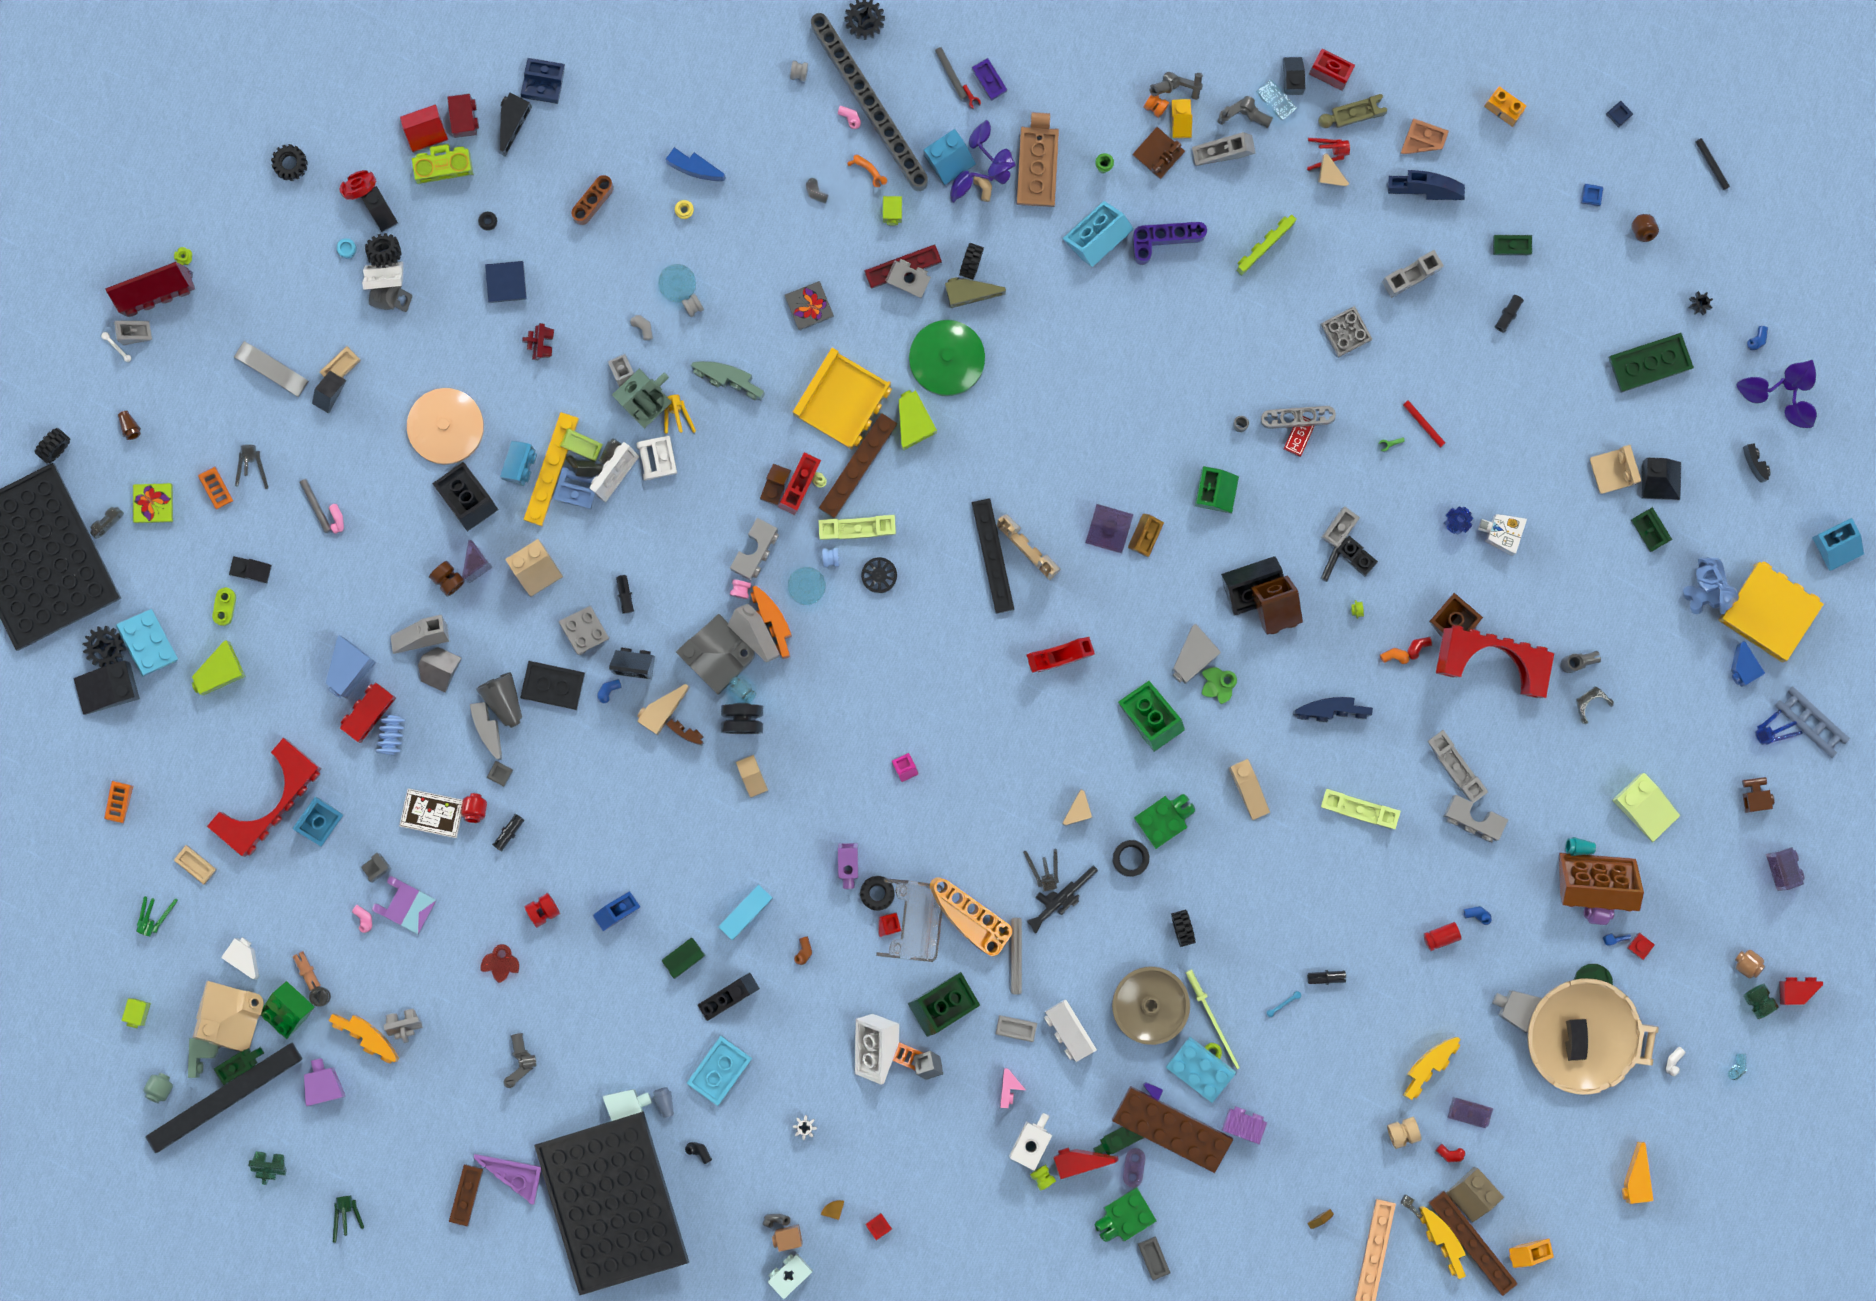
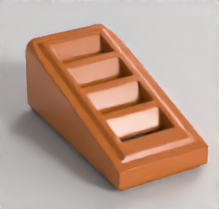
(202, 476)
(111, 799)
(907, 1048)

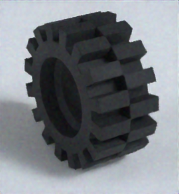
(278, 159)
(390, 255)
(971, 261)
(52, 445)
(865, 893)
(1183, 928)

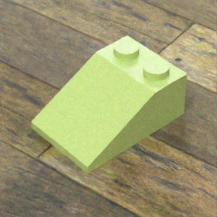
(1646, 806)

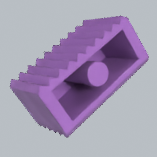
(1244, 1126)

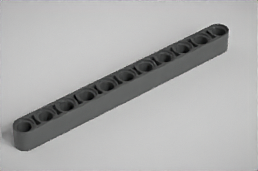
(868, 93)

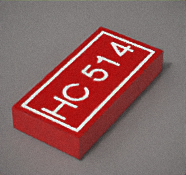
(1298, 438)

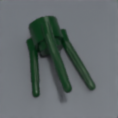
(343, 1205)

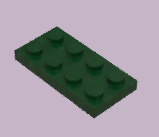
(1651, 362)

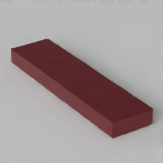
(922, 258)

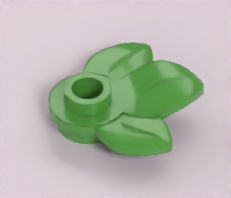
(1216, 686)

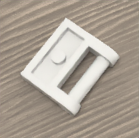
(663, 457)

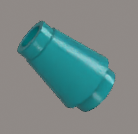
(1579, 847)

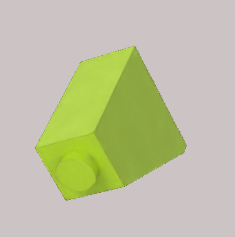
(914, 420)
(218, 670)

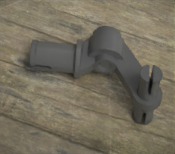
(1172, 81)
(1246, 107)
(525, 1060)

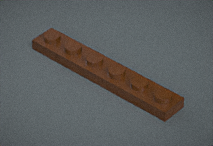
(858, 465)
(1473, 1243)

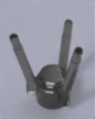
(247, 455)
(1048, 881)

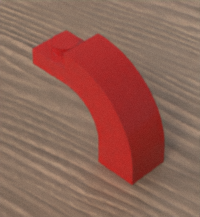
(1060, 655)

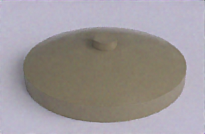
(1151, 1005)

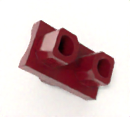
(536, 343)

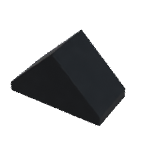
(328, 391)

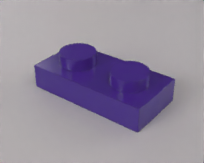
(989, 79)

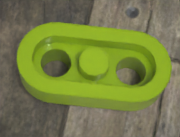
(226, 606)

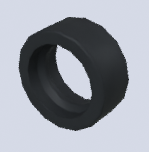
(1145, 858)

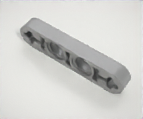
(1298, 419)

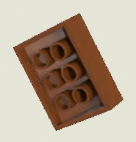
(1600, 882)

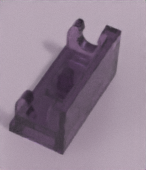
(1470, 1112)

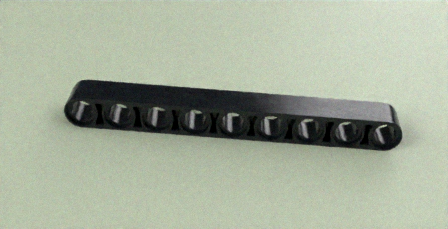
(223, 1098)

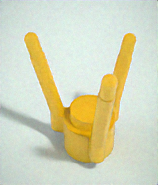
(675, 407)

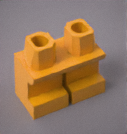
(1508, 105)

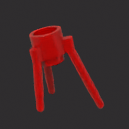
(1339, 148)

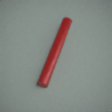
(1424, 424)

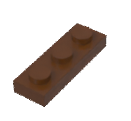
(466, 1195)

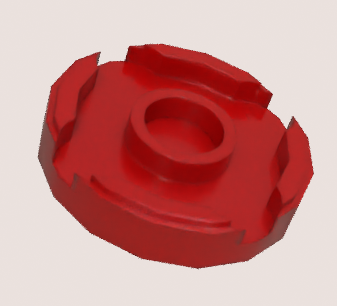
(357, 185)

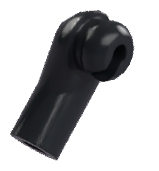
(698, 1149)

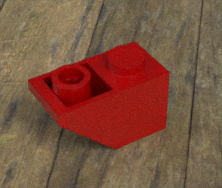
(1798, 992)

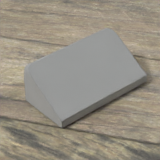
(1340, 527)

